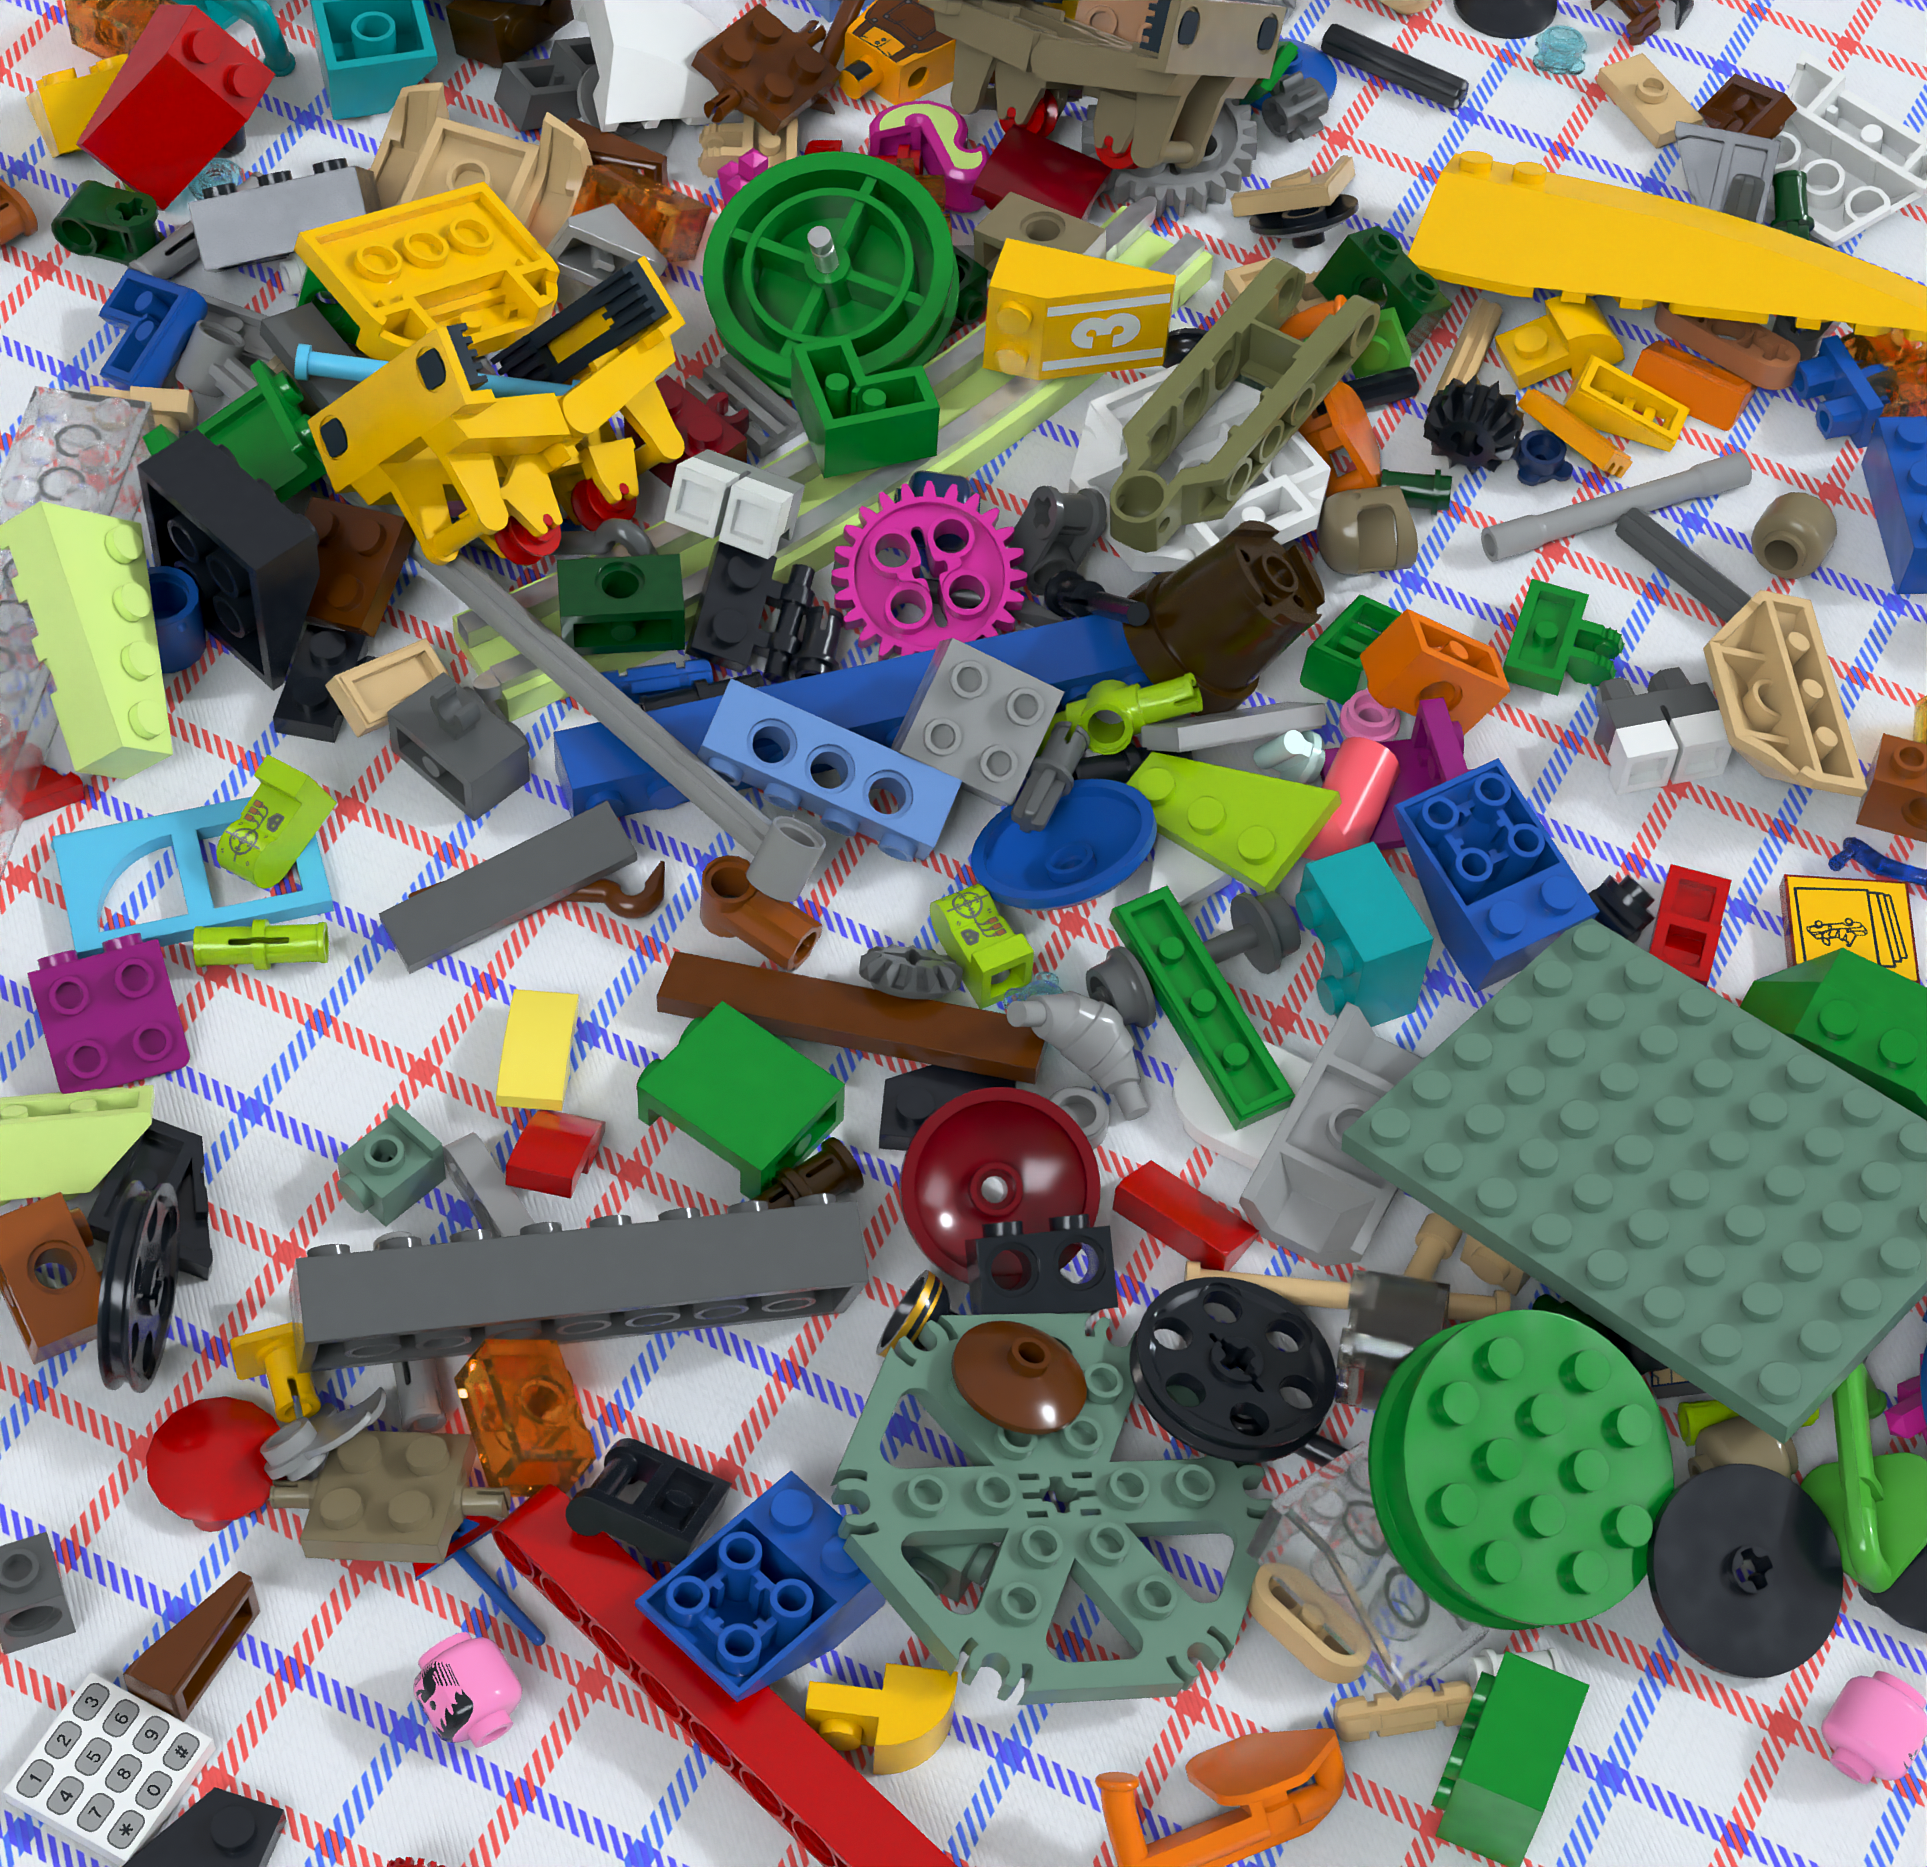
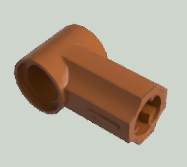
(762, 922)

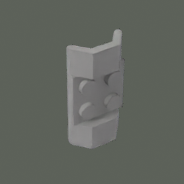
(1305, 1186)

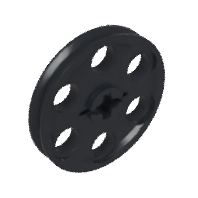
(138, 1286)
(1232, 1392)

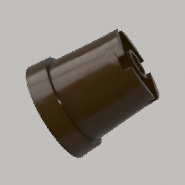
(1226, 615)

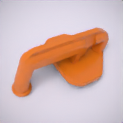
(1346, 421)
(1242, 1773)

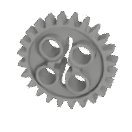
(1225, 162)

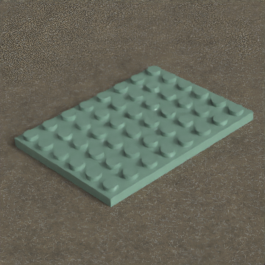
(1669, 1172)

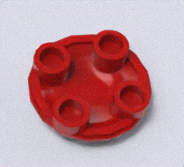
(210, 1461)

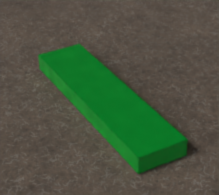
(1202, 1008)

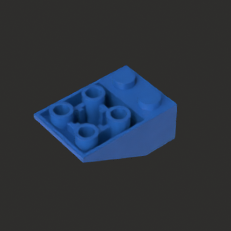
(1490, 873)
(764, 1592)

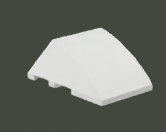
(646, 61)
(1853, 154)

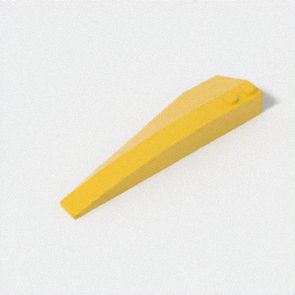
(1546, 230)

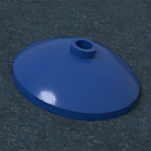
(1085, 850)

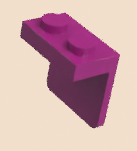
(1424, 762)
(109, 1015)

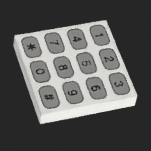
(109, 1770)

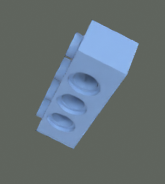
(863, 765)

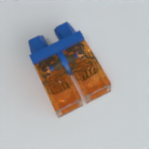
(1864, 381)

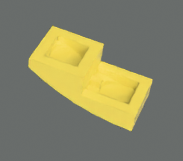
(537, 1050)

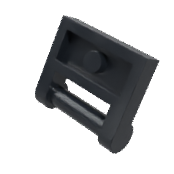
(666, 1515)

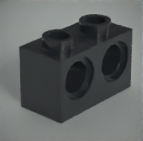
(1042, 1284)

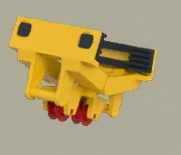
(428, 438)

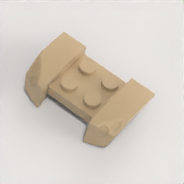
(433, 155)

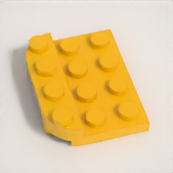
(433, 268)

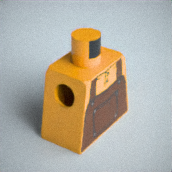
(896, 52)

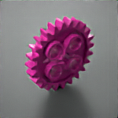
(877, 589)

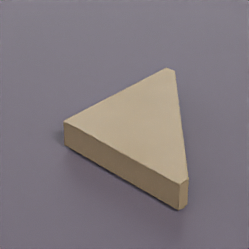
(1296, 191)

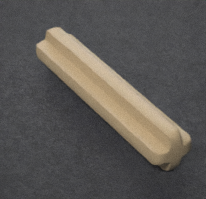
(1472, 343)

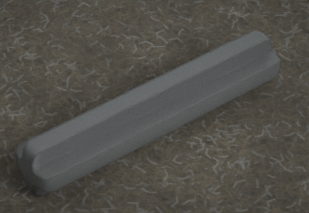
(1681, 564)

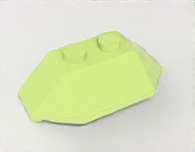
(68, 1139)

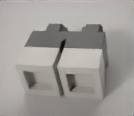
(1660, 733)

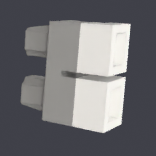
(734, 501)

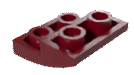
(1042, 173)

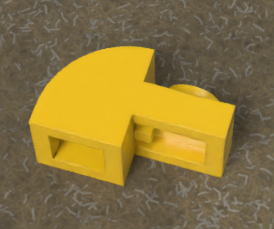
(1558, 342)
(901, 1721)

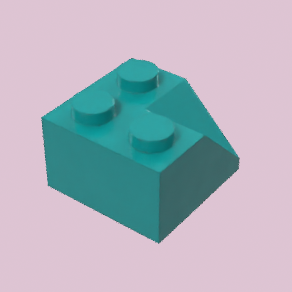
(370, 52)
(1368, 932)

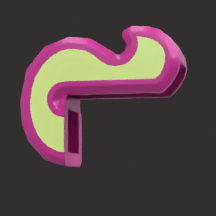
(944, 141)

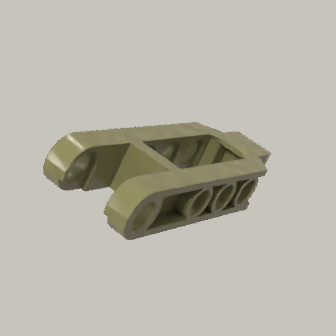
(1245, 344)

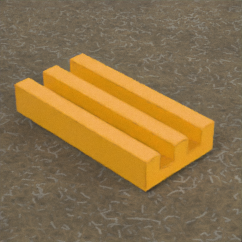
(1575, 432)

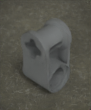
(1057, 532)

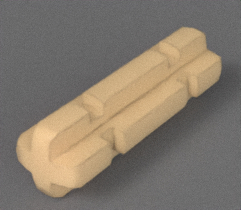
(1412, 1713)

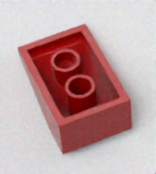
(174, 103)

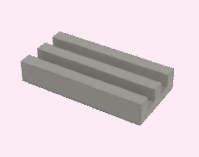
(751, 393)

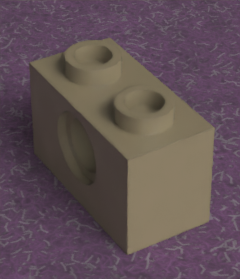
(1036, 224)

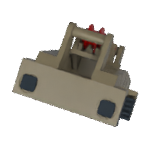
(1143, 89)

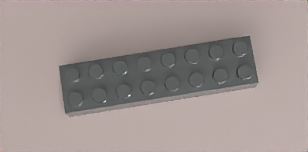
(575, 1283)

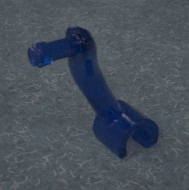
(1877, 863)

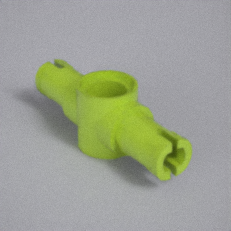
(1133, 704)

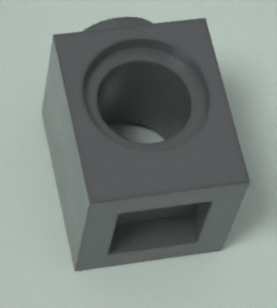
(31, 1595)

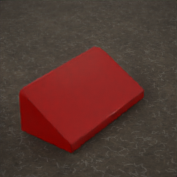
(1183, 1217)

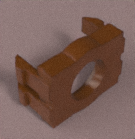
(1642, 15)

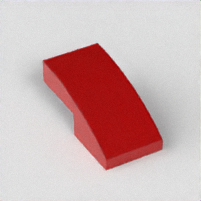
(1689, 921)
(554, 1152)

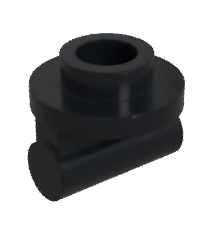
(1623, 906)

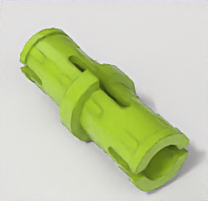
(261, 944)

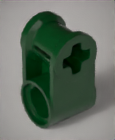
(107, 223)

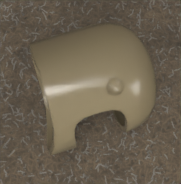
(1359, 533)

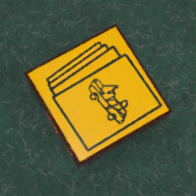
(1850, 914)

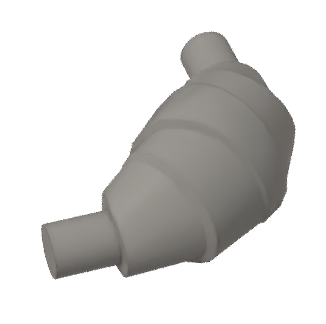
(1090, 1038)

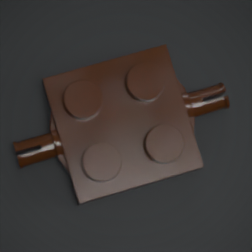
(765, 69)

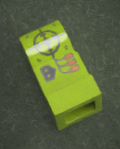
(274, 824)
(981, 943)

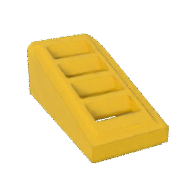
(1606, 402)

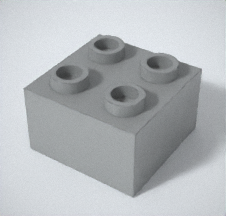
(977, 721)

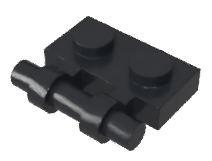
(732, 608)

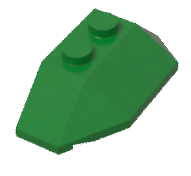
(1853, 1018)

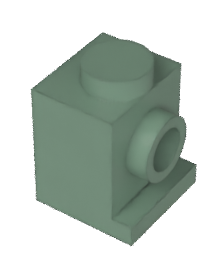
(391, 1167)

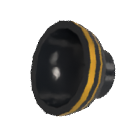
(921, 1303)

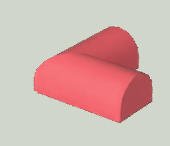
(1364, 777)

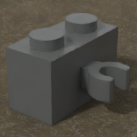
(459, 745)

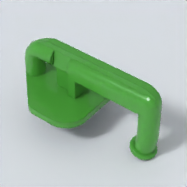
(1870, 1500)

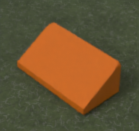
(1703, 387)

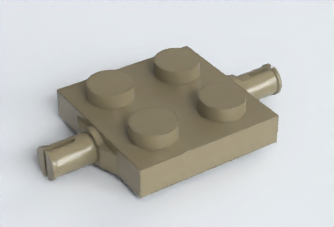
(390, 1497)

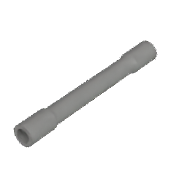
(1535, 530)

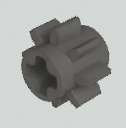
(1295, 107)

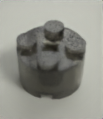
(1385, 1324)

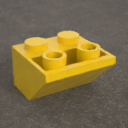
(67, 103)

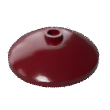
(1004, 1136)

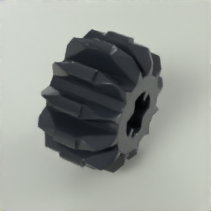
(1473, 425)

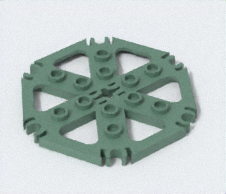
(1039, 1546)

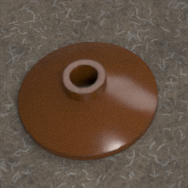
(1019, 1377)

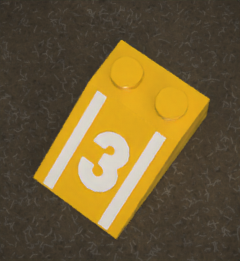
(1073, 314)

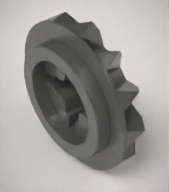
(910, 972)

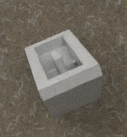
(599, 244)

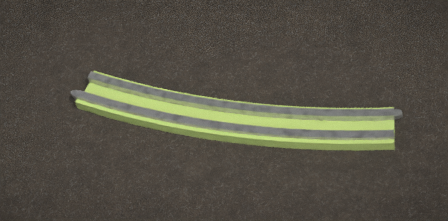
(978, 421)

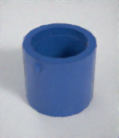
(177, 618)

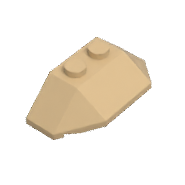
(1782, 696)

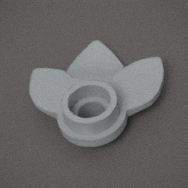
(303, 1442)

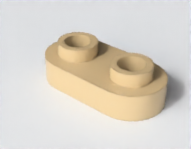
(1300, 1632)

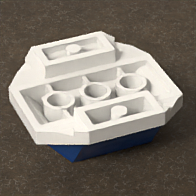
(1283, 495)

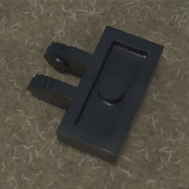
(305, 702)

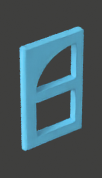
(97, 856)

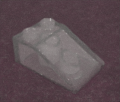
(1335, 1562)

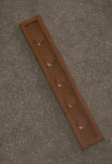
(854, 1017)

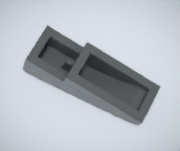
(545, 85)

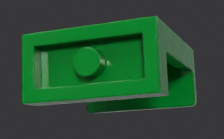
(263, 434)
(742, 1096)

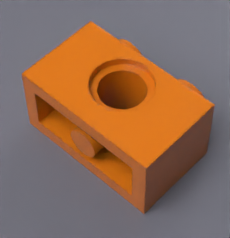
(1431, 661)

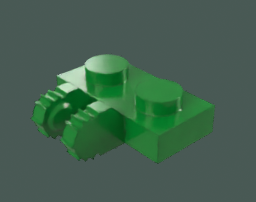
(1546, 639)

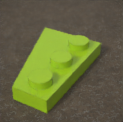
(1234, 817)

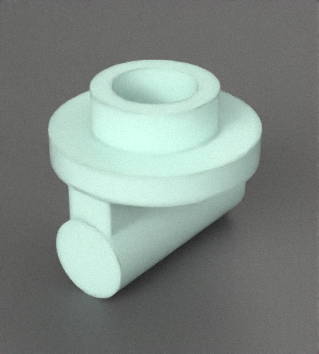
(1294, 755)

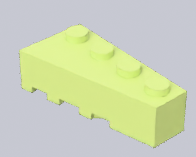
(95, 634)

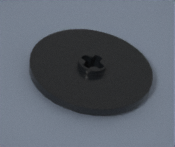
(1784, 1606)

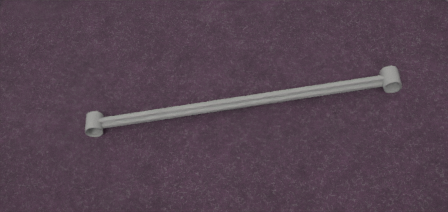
(781, 849)

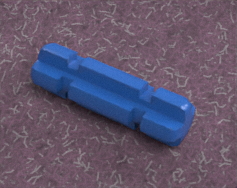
(659, 678)

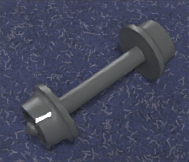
(1261, 930)

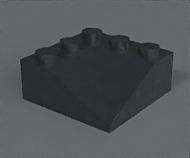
(239, 546)

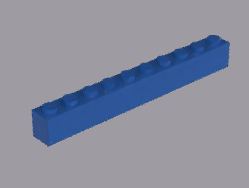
(863, 699)

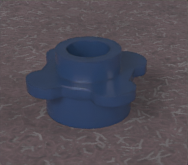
(1541, 458)

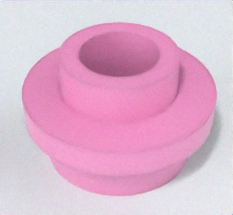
(1360, 709)

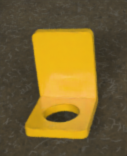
(273, 1354)

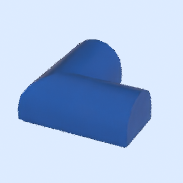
(157, 328)

